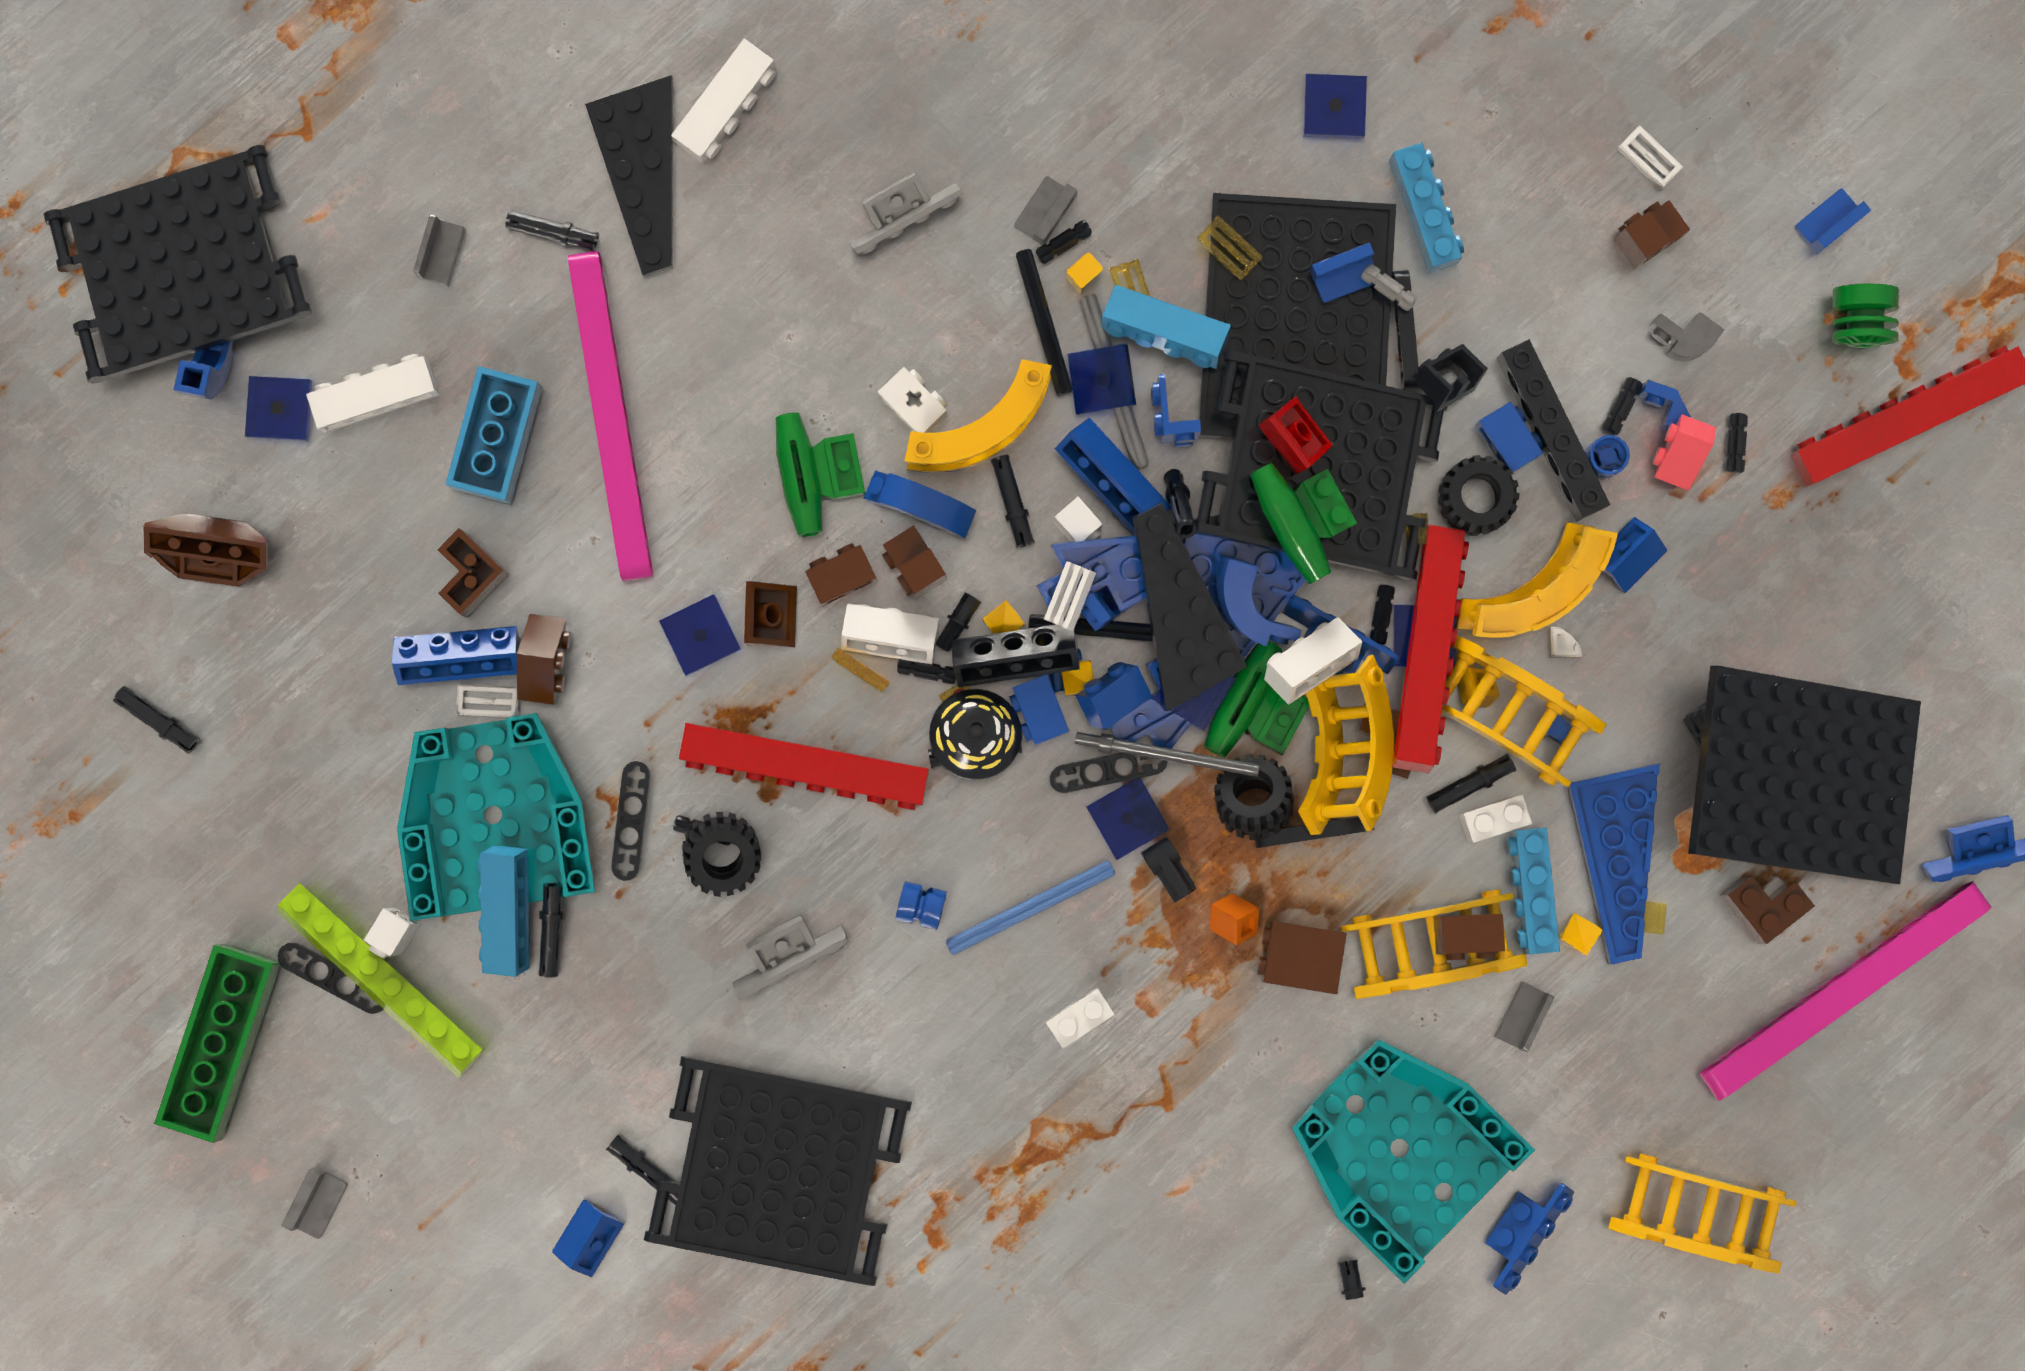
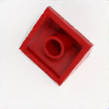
(1295, 436)

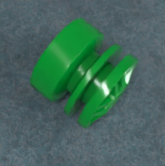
(1865, 319)

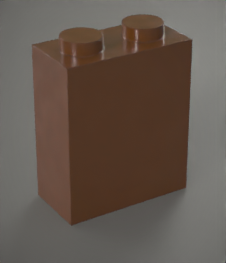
(1302, 957)

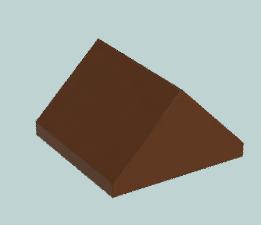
(770, 614)

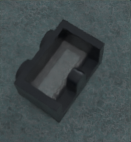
(1450, 376)

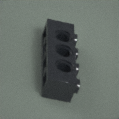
(1014, 655)

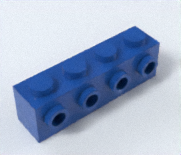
(1108, 472)
(455, 655)

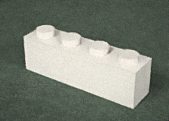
(724, 101)
(372, 393)

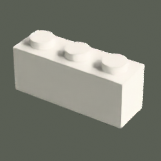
(889, 633)
(1312, 660)

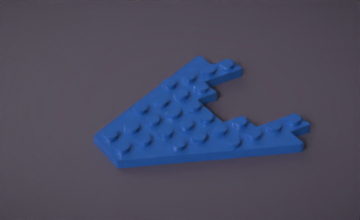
(1120, 570)

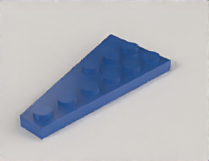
(1617, 839)

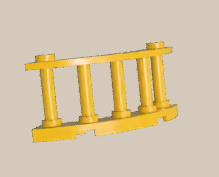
(987, 435)
(1550, 593)
(1525, 686)
(1330, 750)
(1442, 970)
(1701, 1242)

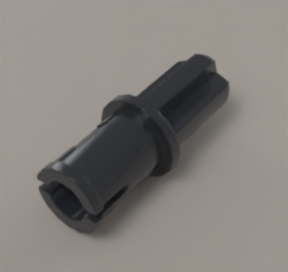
(958, 621)

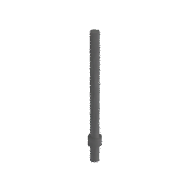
(1107, 744)

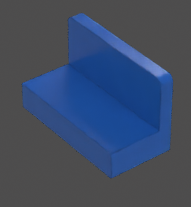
(1831, 220)
(1342, 273)
(1634, 553)
(587, 1239)

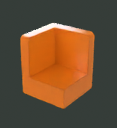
(1234, 918)

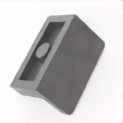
(1045, 210)
(438, 251)
(1524, 1016)
(314, 1203)

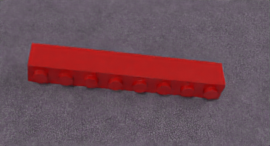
(1910, 417)
(1429, 650)
(803, 764)

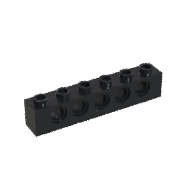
(1554, 429)

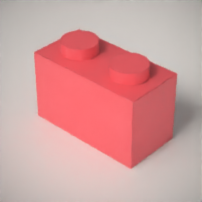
(1684, 452)

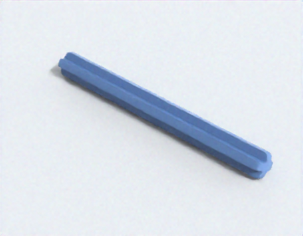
(1030, 907)

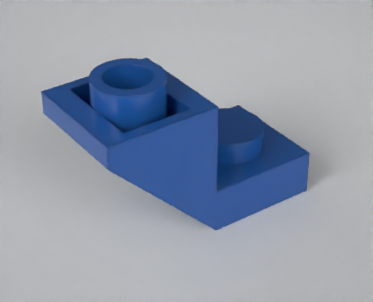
(1659, 394)

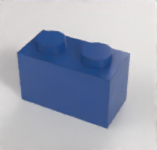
(1510, 437)
(1113, 695)
(1039, 709)

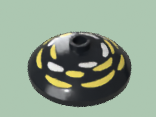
(972, 754)

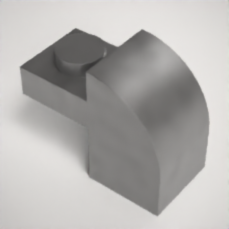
(1687, 343)

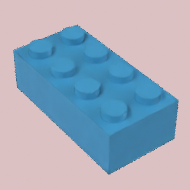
(494, 435)

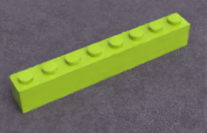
(379, 980)

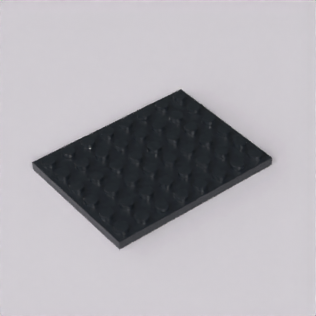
(1277, 303)
(1804, 775)

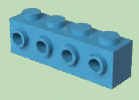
(1426, 208)
(1165, 327)
(1534, 891)
(504, 910)

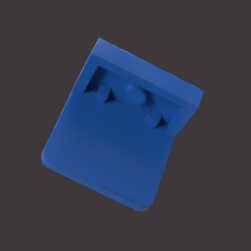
(1178, 432)

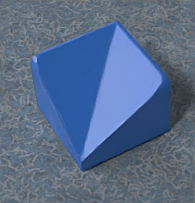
(1559, 730)

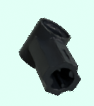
(1166, 864)

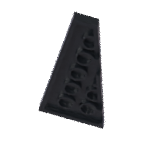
(638, 155)
(1184, 622)

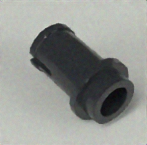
(1351, 1281)

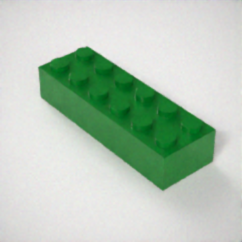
(217, 1043)

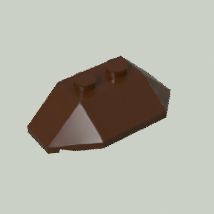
(206, 548)

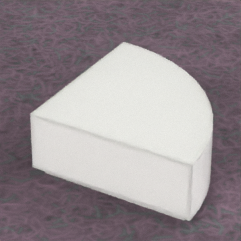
(1563, 644)

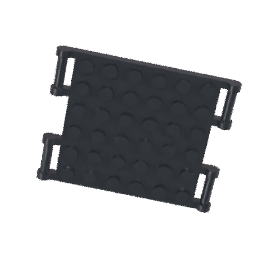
(177, 265)
(1371, 459)
(777, 1171)

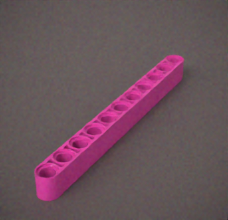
(610, 416)
(1845, 990)

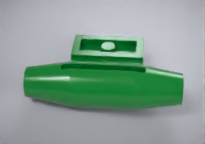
(813, 472)
(1303, 516)
(1255, 707)

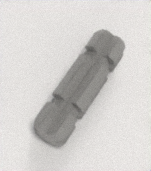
(1389, 287)

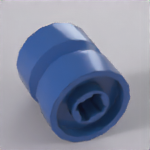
(1608, 456)
(920, 905)

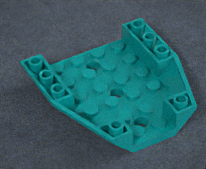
(446, 805)
(1449, 1140)

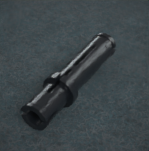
(553, 230)
(1178, 496)
(1012, 501)
(166, 727)
(1481, 778)
(550, 933)
(638, 1164)

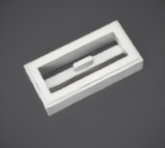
(1642, 166)
(1066, 594)
(491, 701)

